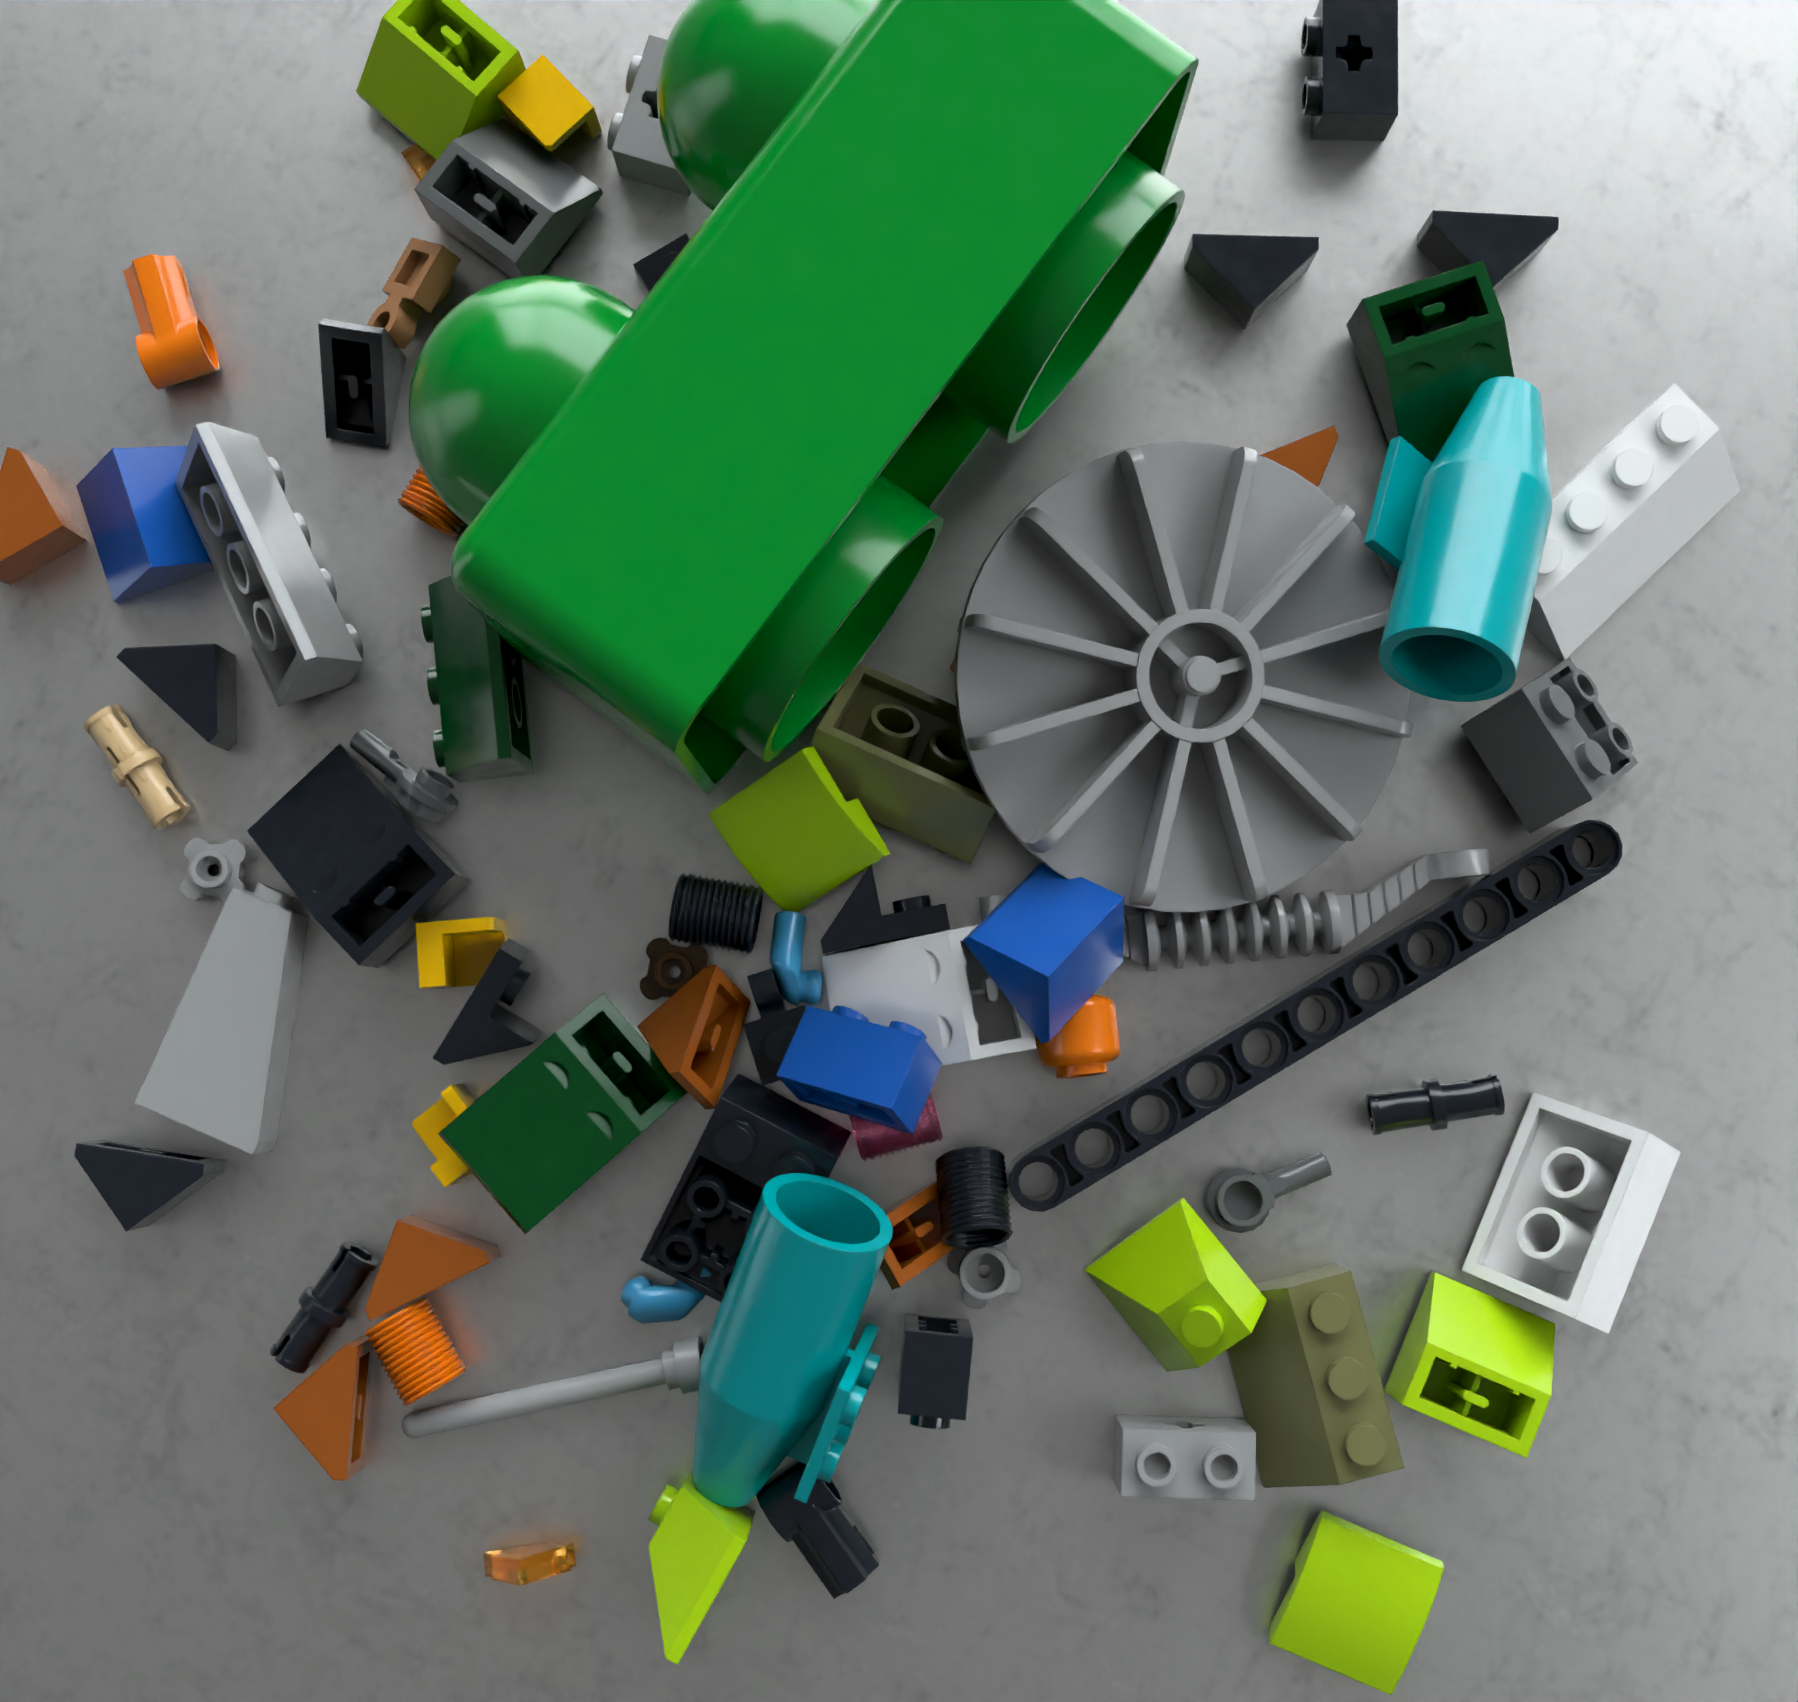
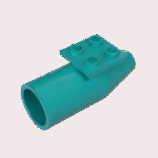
(1465, 546)
(778, 1352)

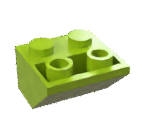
(437, 71)
(1476, 1364)

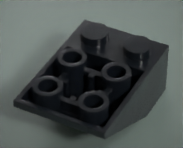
(356, 858)
(741, 1149)

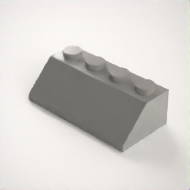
(267, 564)

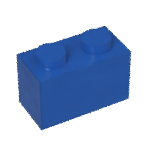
(860, 1067)

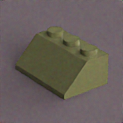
(904, 762)
(1314, 1384)

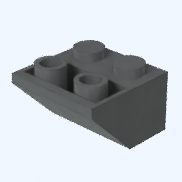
(507, 197)
(1551, 745)

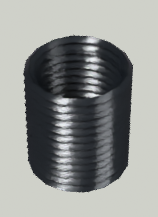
(715, 913)
(973, 1197)

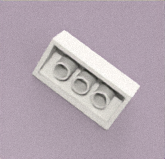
(1628, 517)

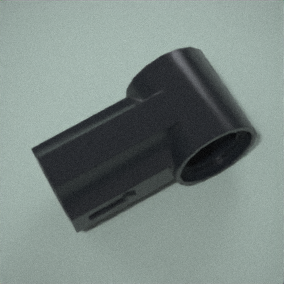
(819, 1530)

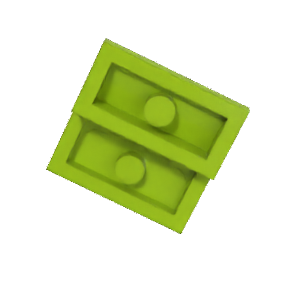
(798, 832)
(1356, 1602)

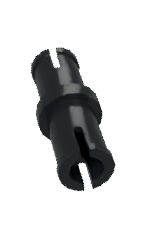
(1435, 1104)
(324, 1307)

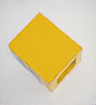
(547, 105)
(457, 950)
(455, 1100)

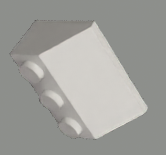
(1571, 1210)

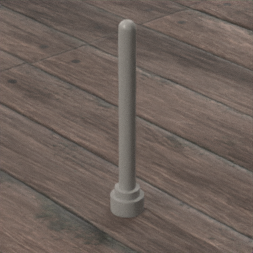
(676, 1368)

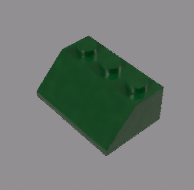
(478, 692)

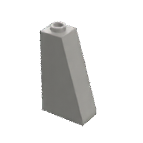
(234, 1025)

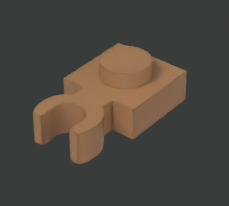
(414, 286)

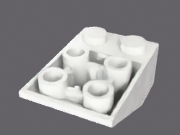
(934, 987)

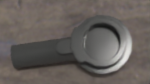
(420, 792)
(1242, 1199)

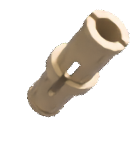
(137, 767)

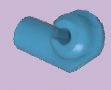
(786, 960)
(660, 1302)

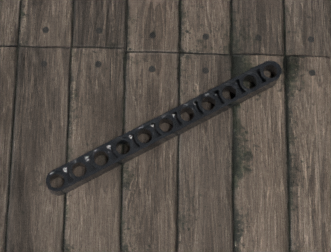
(1398, 974)

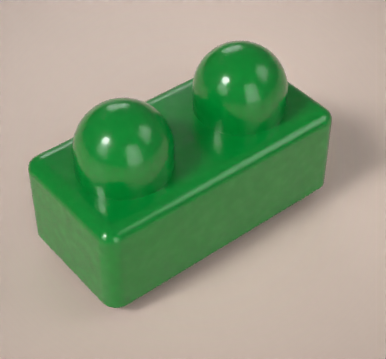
(740, 475)

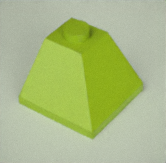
(1179, 1289)
(691, 1559)

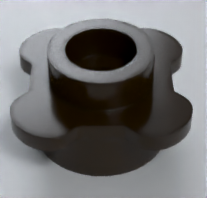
(662, 957)

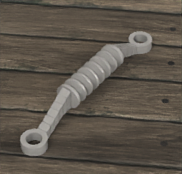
(1335, 920)

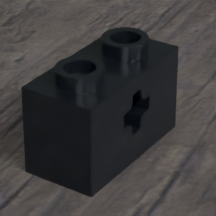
(1351, 69)
(934, 1370)

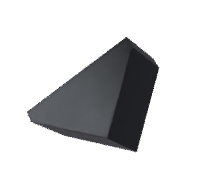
(1499, 240)
(1248, 270)
(359, 381)
(194, 683)
(142, 1180)

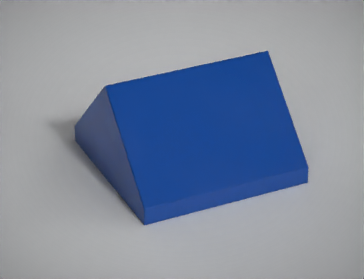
(141, 521)
(1051, 946)

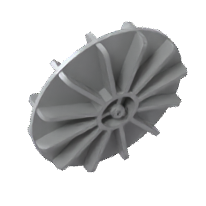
(1180, 676)

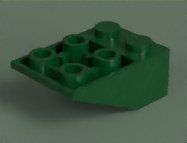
(1430, 352)
(562, 1113)

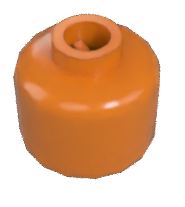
(1084, 1042)

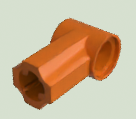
(172, 338)

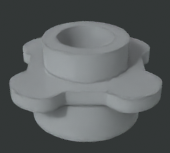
(201, 856)
(978, 1288)

